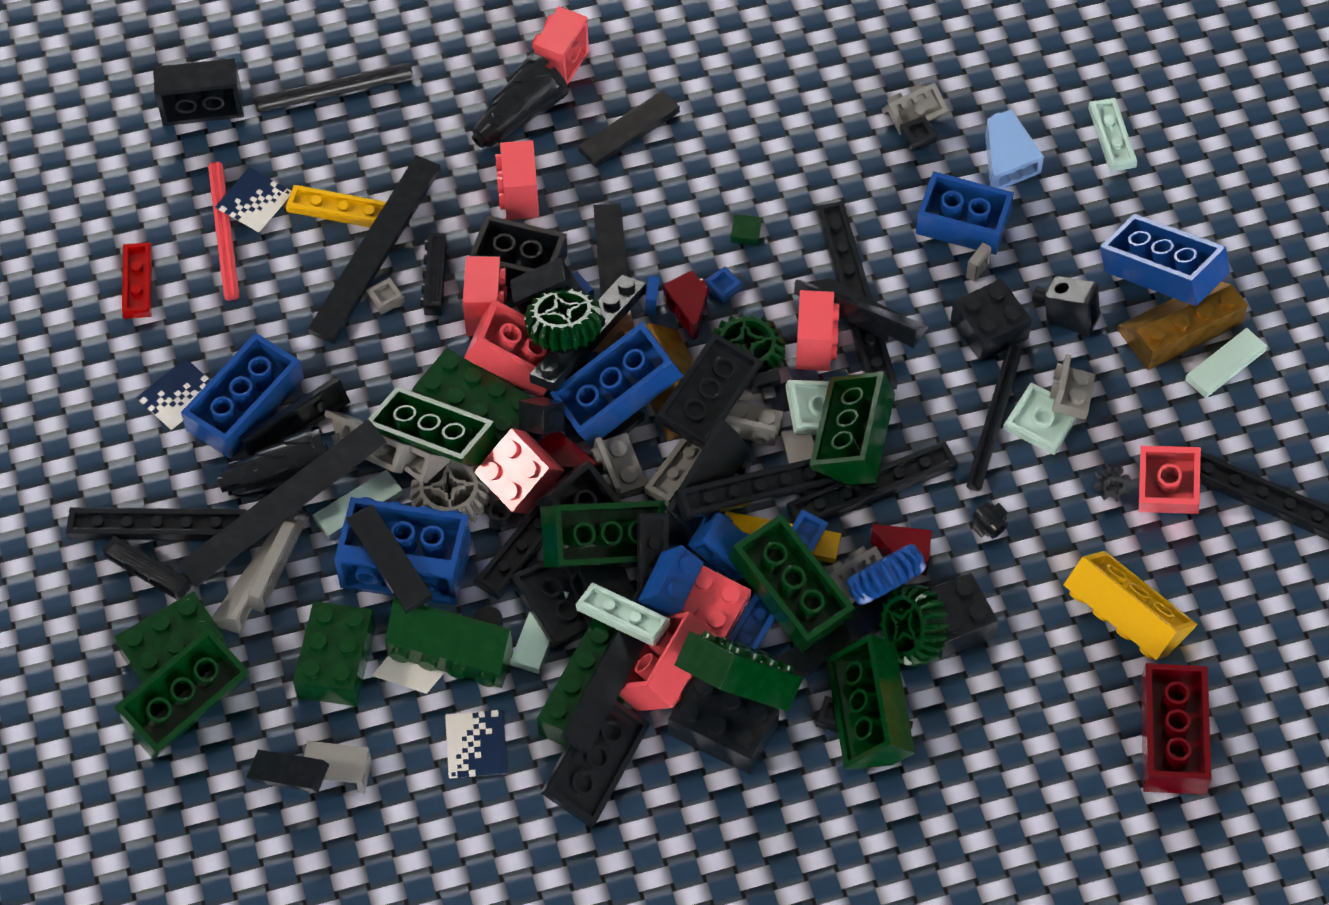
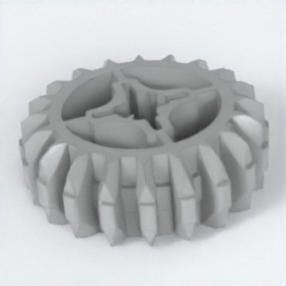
(467, 494)

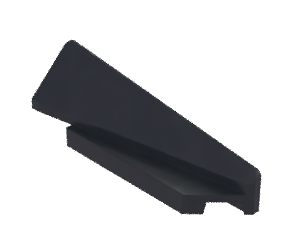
(868, 313)

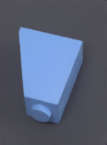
(1010, 151)

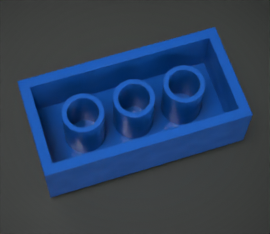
(1165, 259)
(617, 384)
(242, 394)

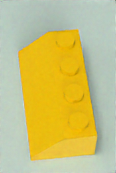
(1129, 605)

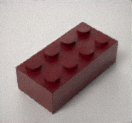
(1175, 729)

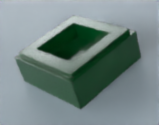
(746, 229)

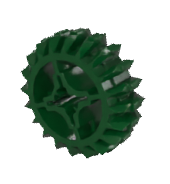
(563, 319)
(758, 336)
(912, 617)

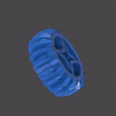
(886, 574)

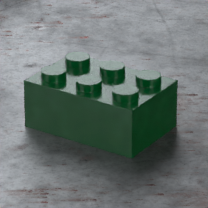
(163, 635)
(334, 653)

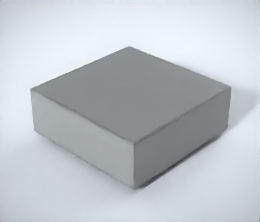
(978, 262)
(385, 296)

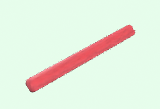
(223, 233)

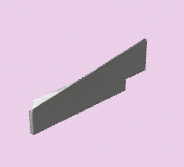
(394, 454)
(260, 576)

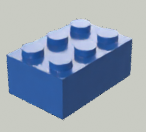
(964, 212)

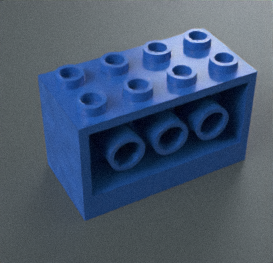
(432, 539)

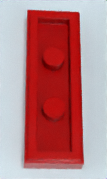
(137, 280)

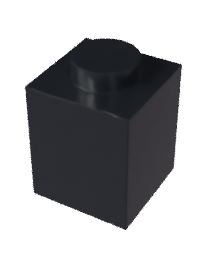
(541, 415)

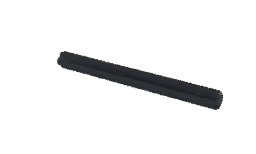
(333, 87)
(994, 418)

